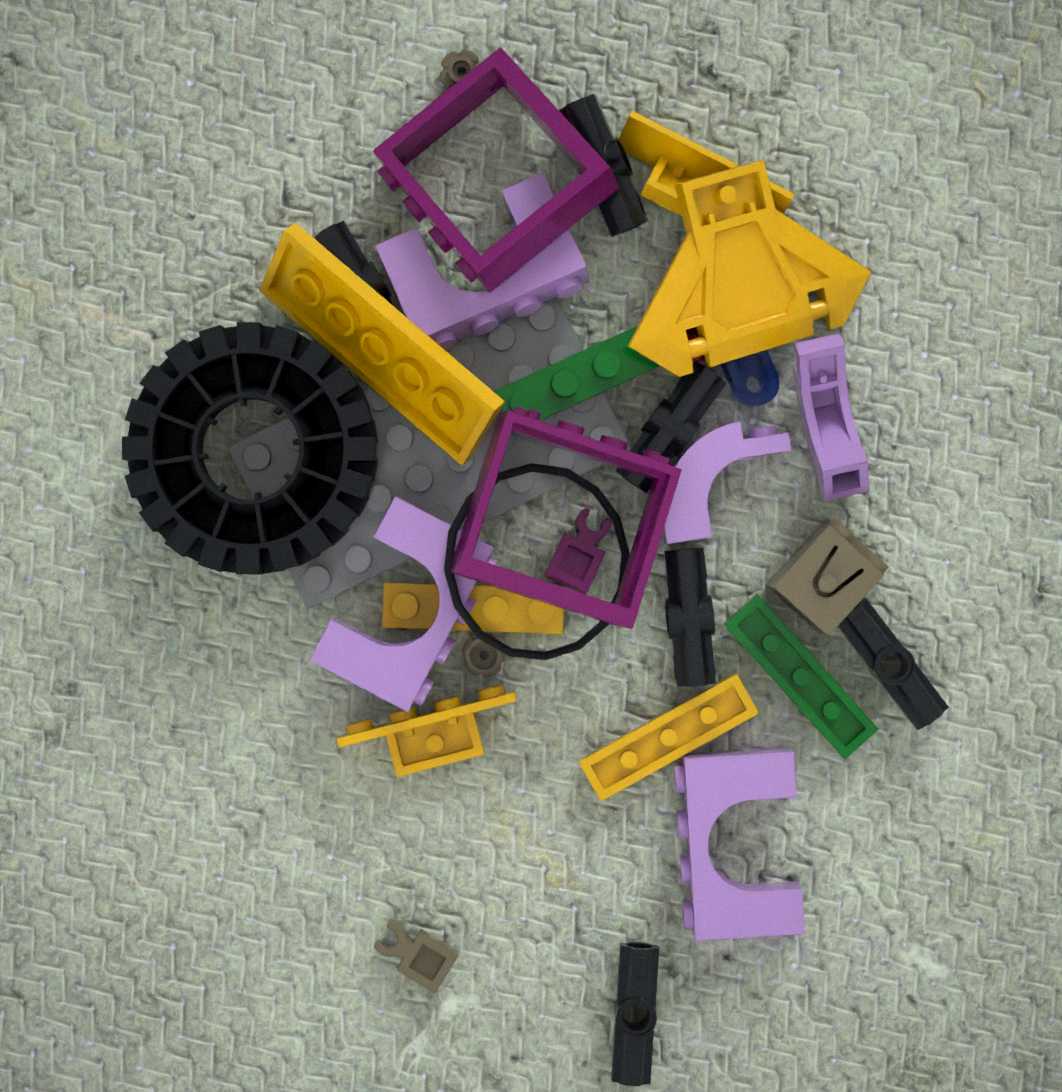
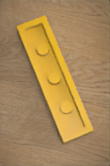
(494, 611)
(668, 737)

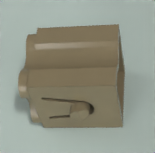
(827, 576)

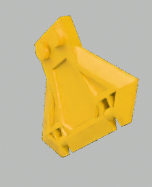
(742, 277)

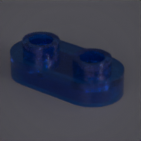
(757, 366)

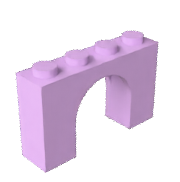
(453, 313)
(401, 669)
(716, 904)

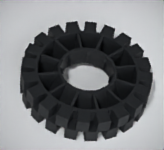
(168, 459)

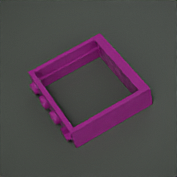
(539, 228)
(608, 451)

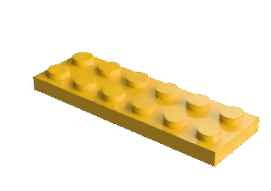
(380, 344)

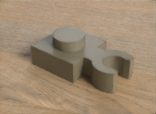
(423, 958)

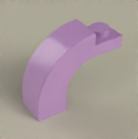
(828, 417)
(701, 463)

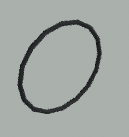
(450, 550)

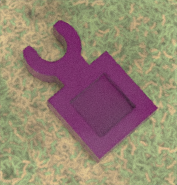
(576, 558)

